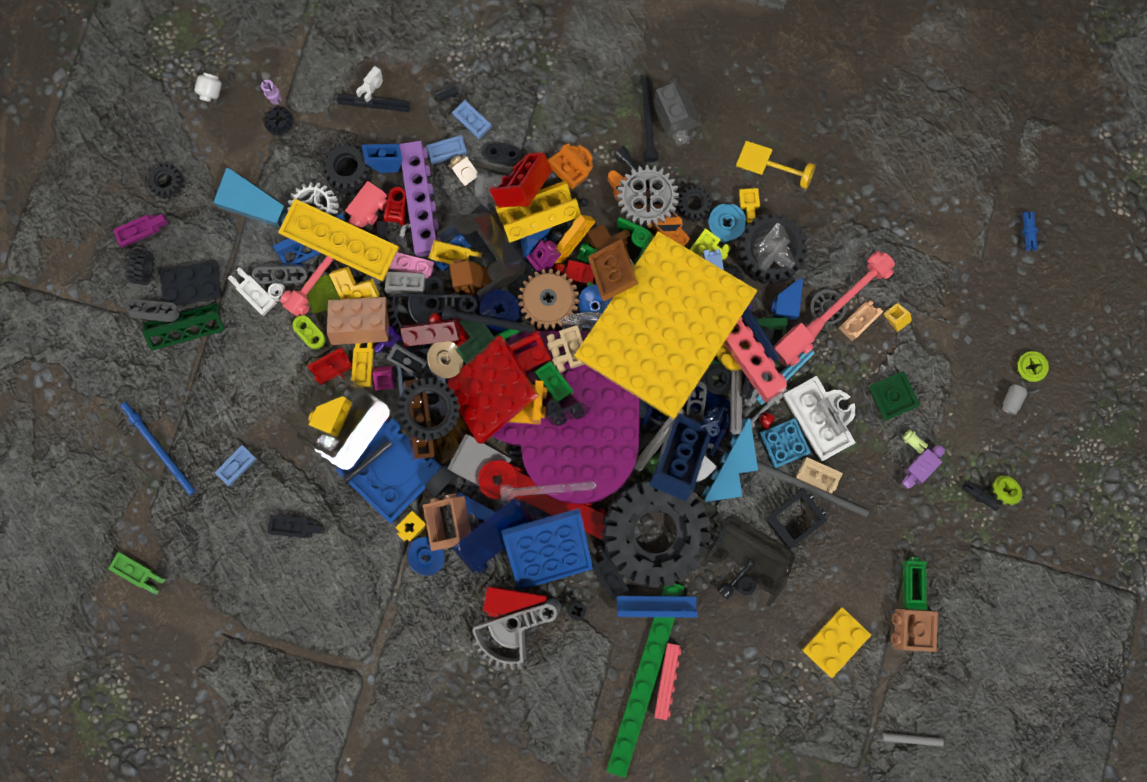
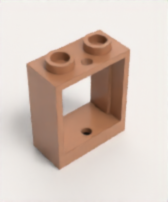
(435, 524)

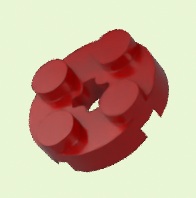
(495, 468)

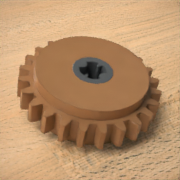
(548, 285)

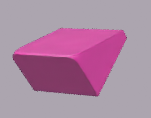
(383, 378)

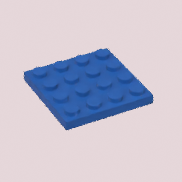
(547, 549)

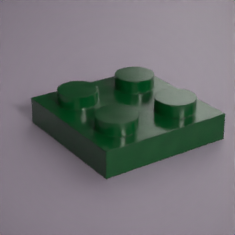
(893, 396)

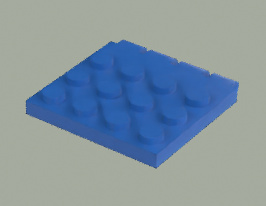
(393, 478)

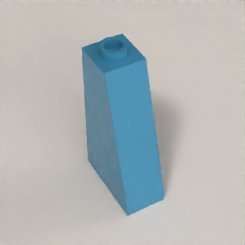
(245, 199)

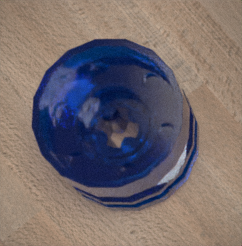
(494, 301)

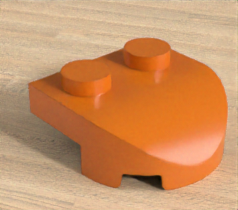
(572, 164)

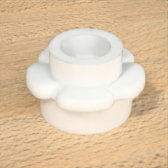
(276, 287)

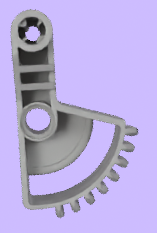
(515, 636)

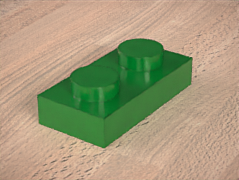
(555, 383)

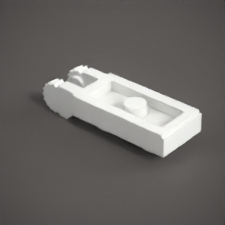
(253, 293)

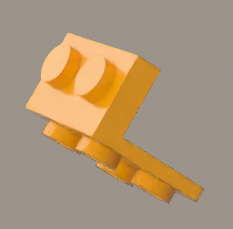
(534, 411)

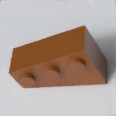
(468, 277)

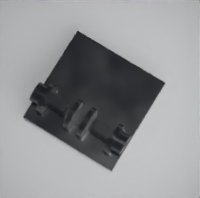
(559, 416)

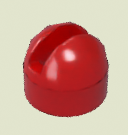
(766, 419)

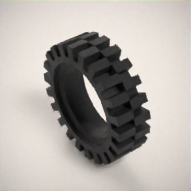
(444, 392)

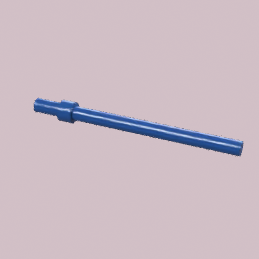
(135, 419)

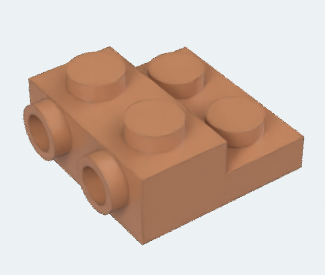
(915, 630)

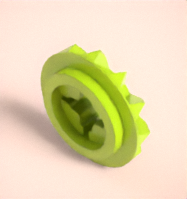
(1035, 358)
(1009, 485)

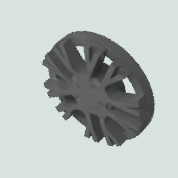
(825, 305)

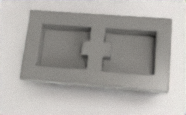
(404, 283)

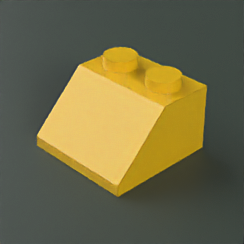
(330, 416)

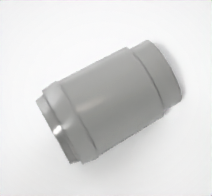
(1014, 399)

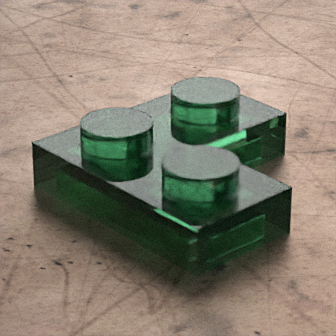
(477, 343)

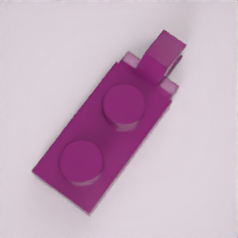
(139, 229)

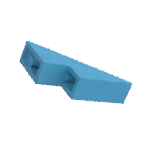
(738, 460)

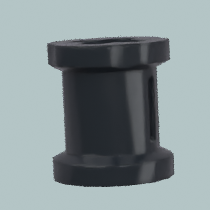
(575, 616)

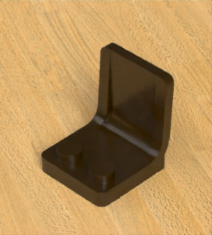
(447, 445)

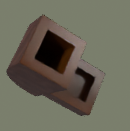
(600, 238)

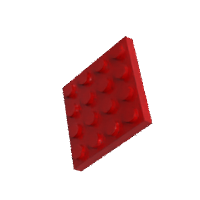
(492, 390)

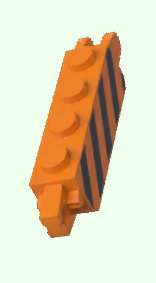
(671, 227)

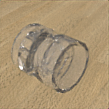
(484, 183)

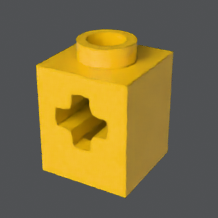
(419, 526)

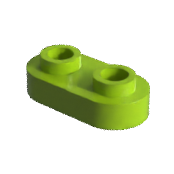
(309, 332)

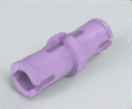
(271, 91)

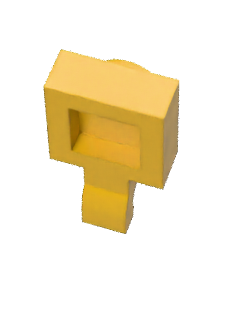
(750, 201)

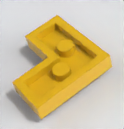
(349, 289)

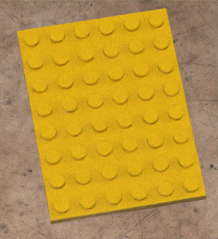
(666, 327)

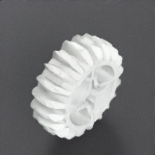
(315, 193)

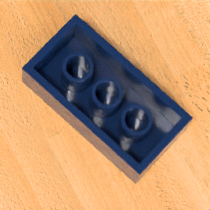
(680, 457)

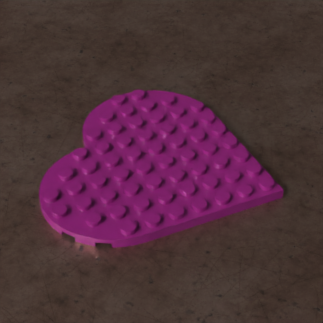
(588, 449)

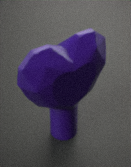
(394, 336)

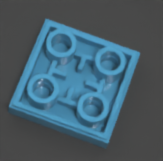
(784, 443)

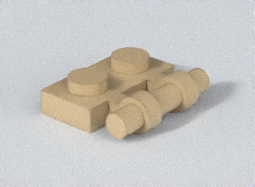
(571, 340)

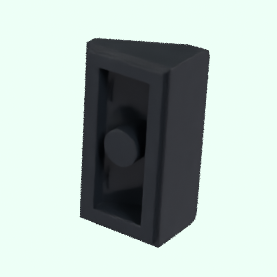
(408, 359)

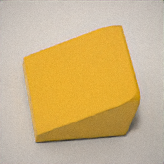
(898, 316)

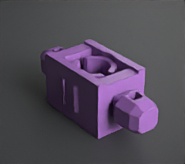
(923, 466)

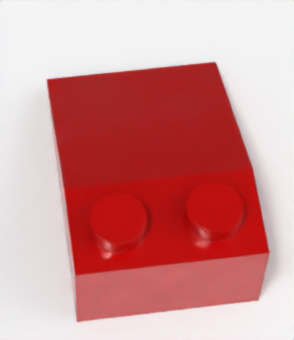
(503, 601)

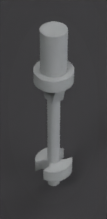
(776, 400)

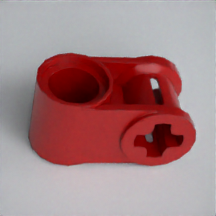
(396, 210)

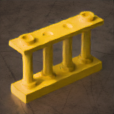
(549, 208)

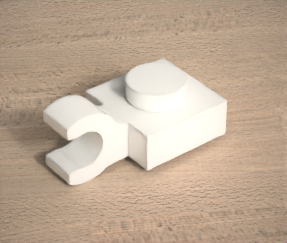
(371, 82)

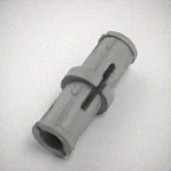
(831, 416)

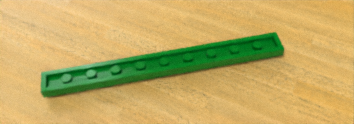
(642, 689)

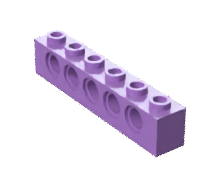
(411, 152)

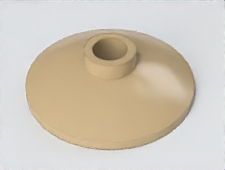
(452, 360)

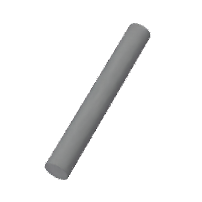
(912, 739)

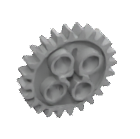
(630, 196)

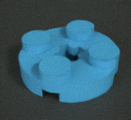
(727, 212)

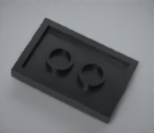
(191, 283)

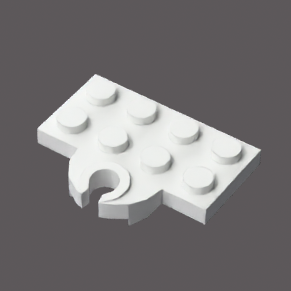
(804, 406)

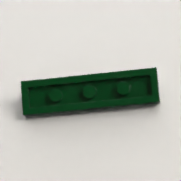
(185, 319)

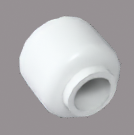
(207, 87)

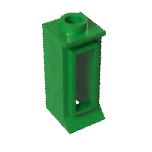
(908, 603)

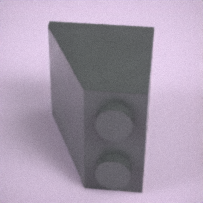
(675, 109)

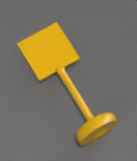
(756, 157)

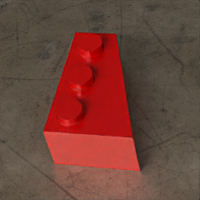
(523, 182)

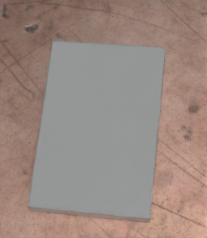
(472, 457)

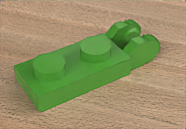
(134, 572)

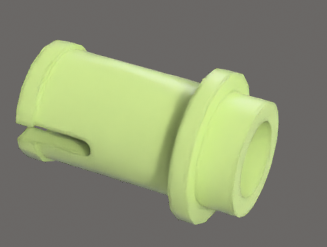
(911, 438)

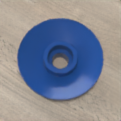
(588, 297)
(434, 559)

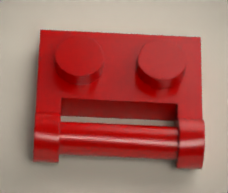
(533, 357)

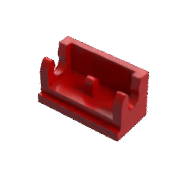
(330, 366)

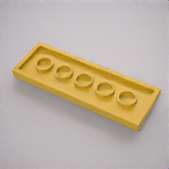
(338, 240)

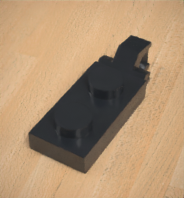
(293, 526)

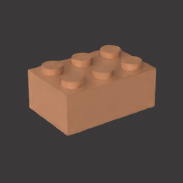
(358, 321)

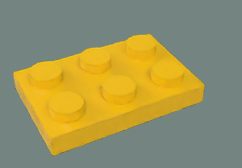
(836, 642)

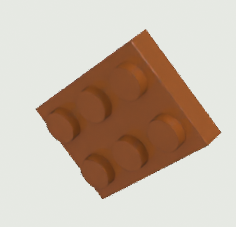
(613, 270)

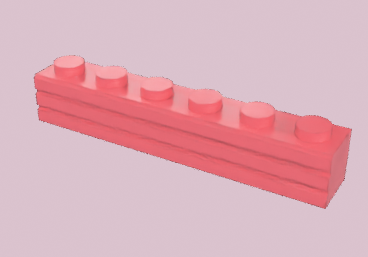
(666, 685)

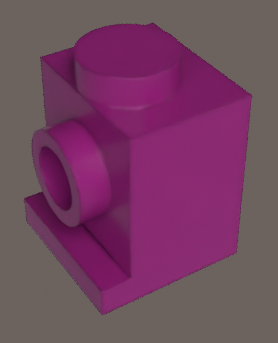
(544, 255)

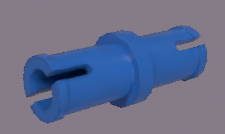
(1030, 231)

